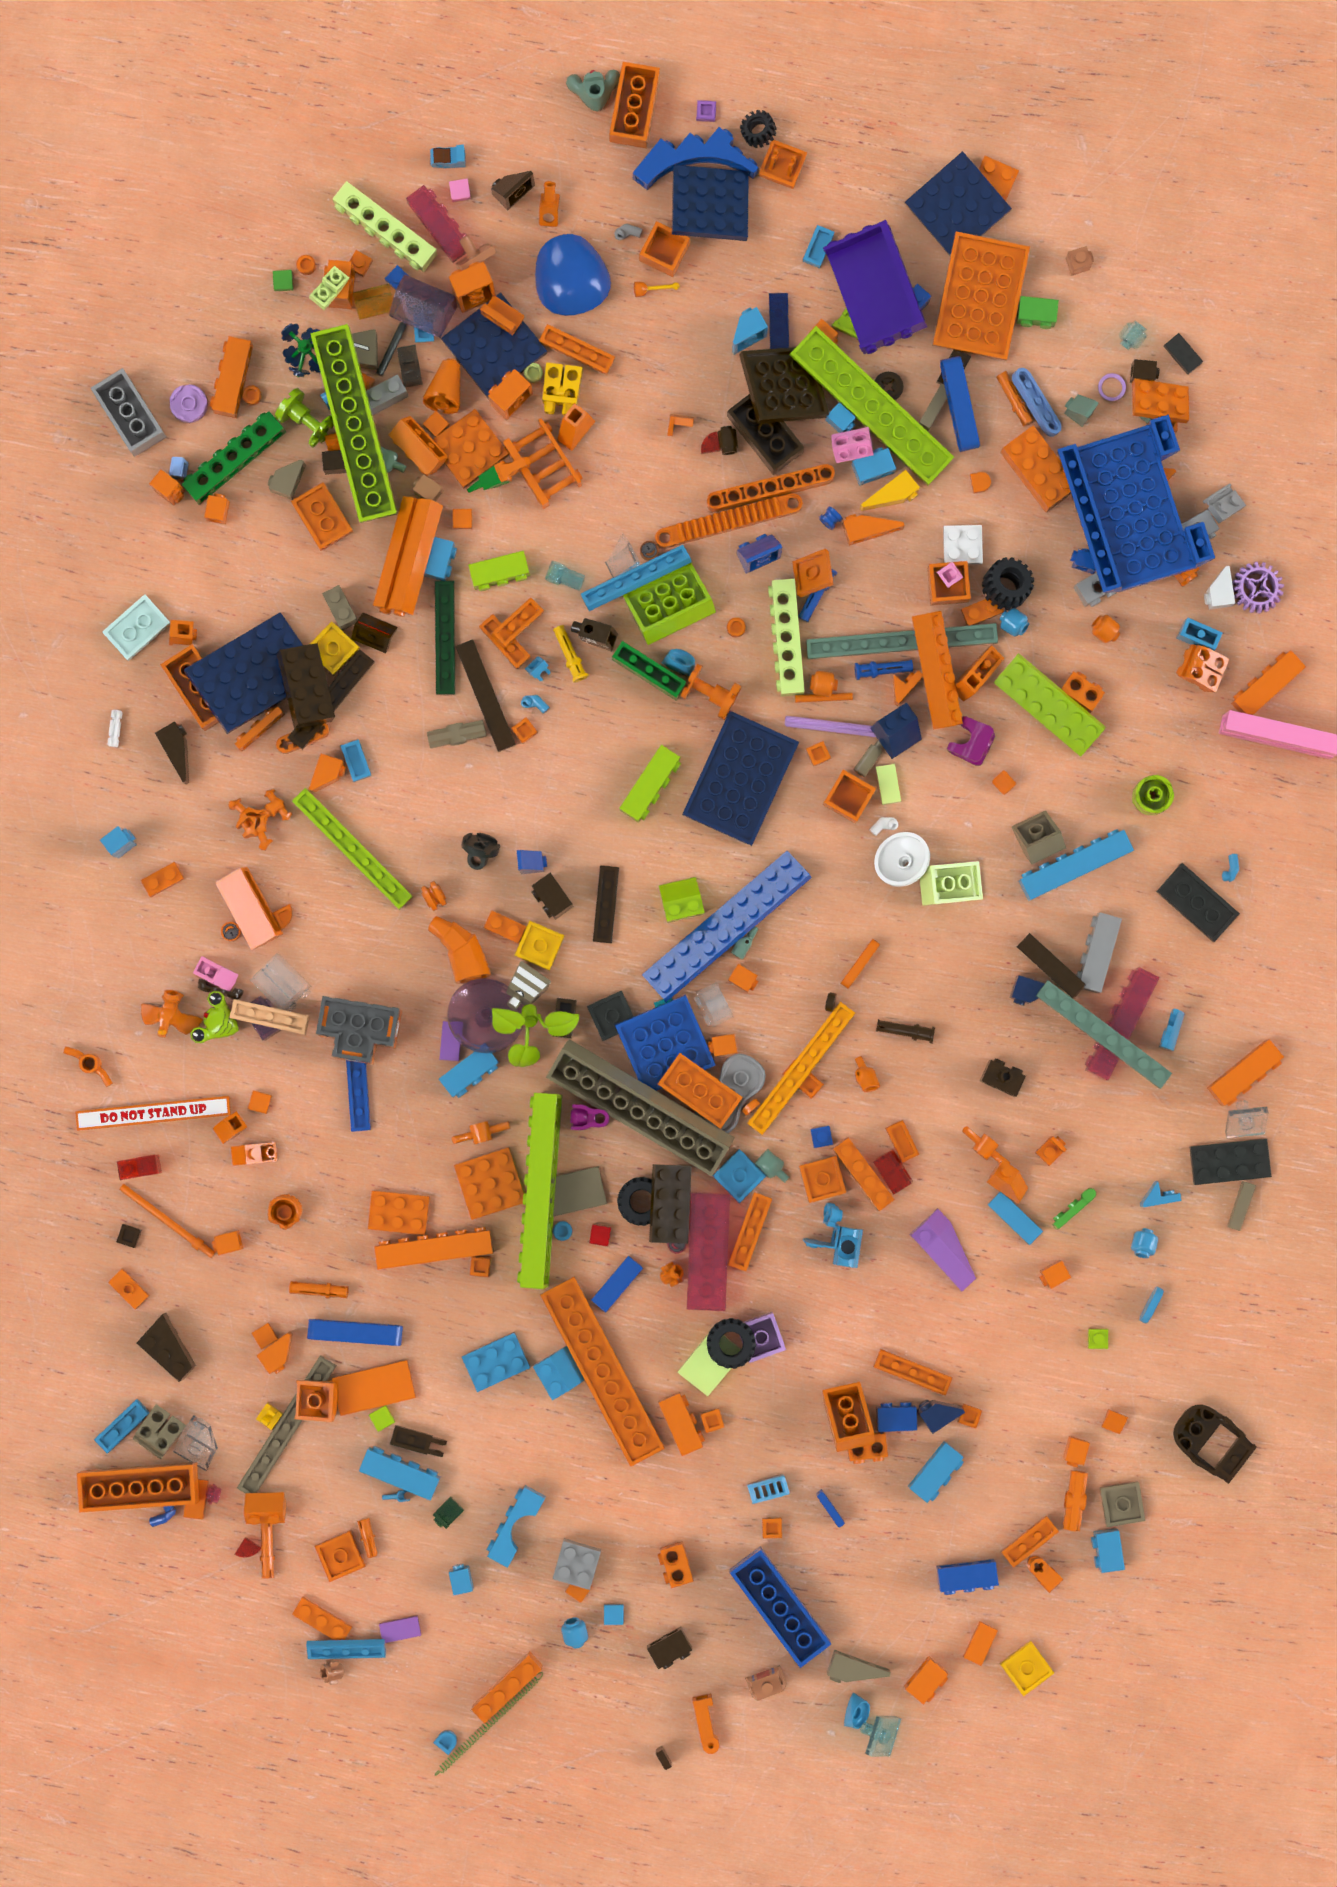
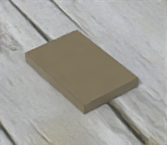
(578, 1191)

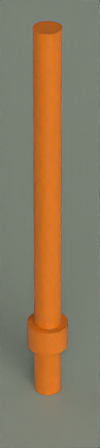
(197, 1243)

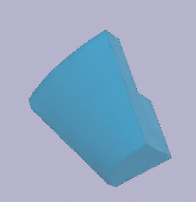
(1172, 1031)

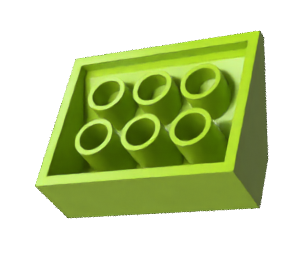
(669, 603)

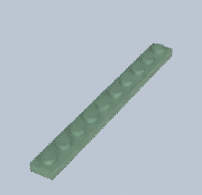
(896, 641)

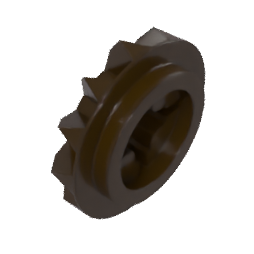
(888, 377)

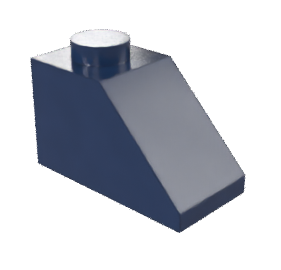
(1025, 990)

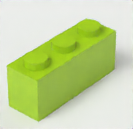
(499, 571)

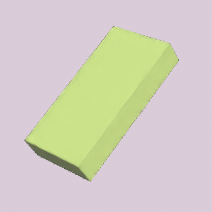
(888, 784)

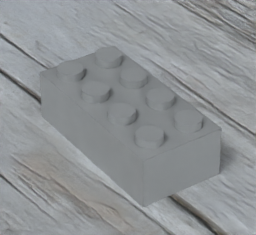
(128, 412)

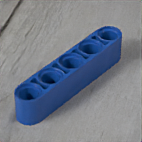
(959, 403)
(354, 1332)

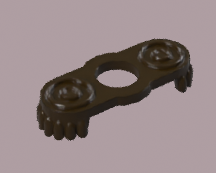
(236, 994)

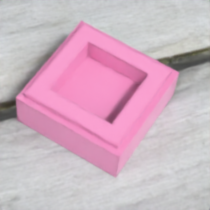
(459, 190)

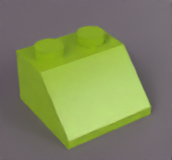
(681, 899)

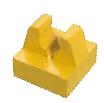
(269, 1416)

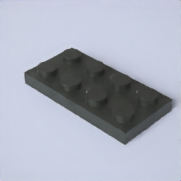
(1230, 1161)

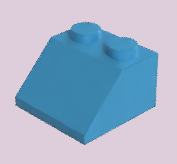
(749, 330)
(559, 1373)

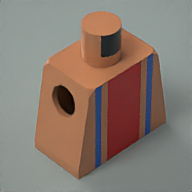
(766, 1683)

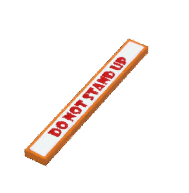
(153, 1113)

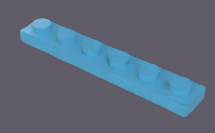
(636, 577)

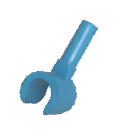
(399, 1496)

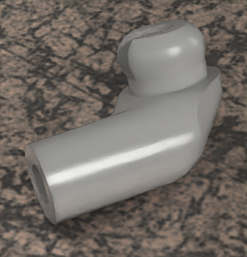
(627, 230)

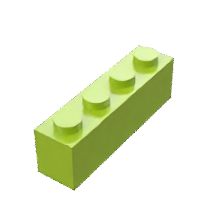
(650, 783)

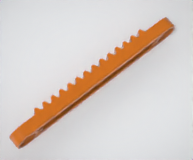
(728, 520)

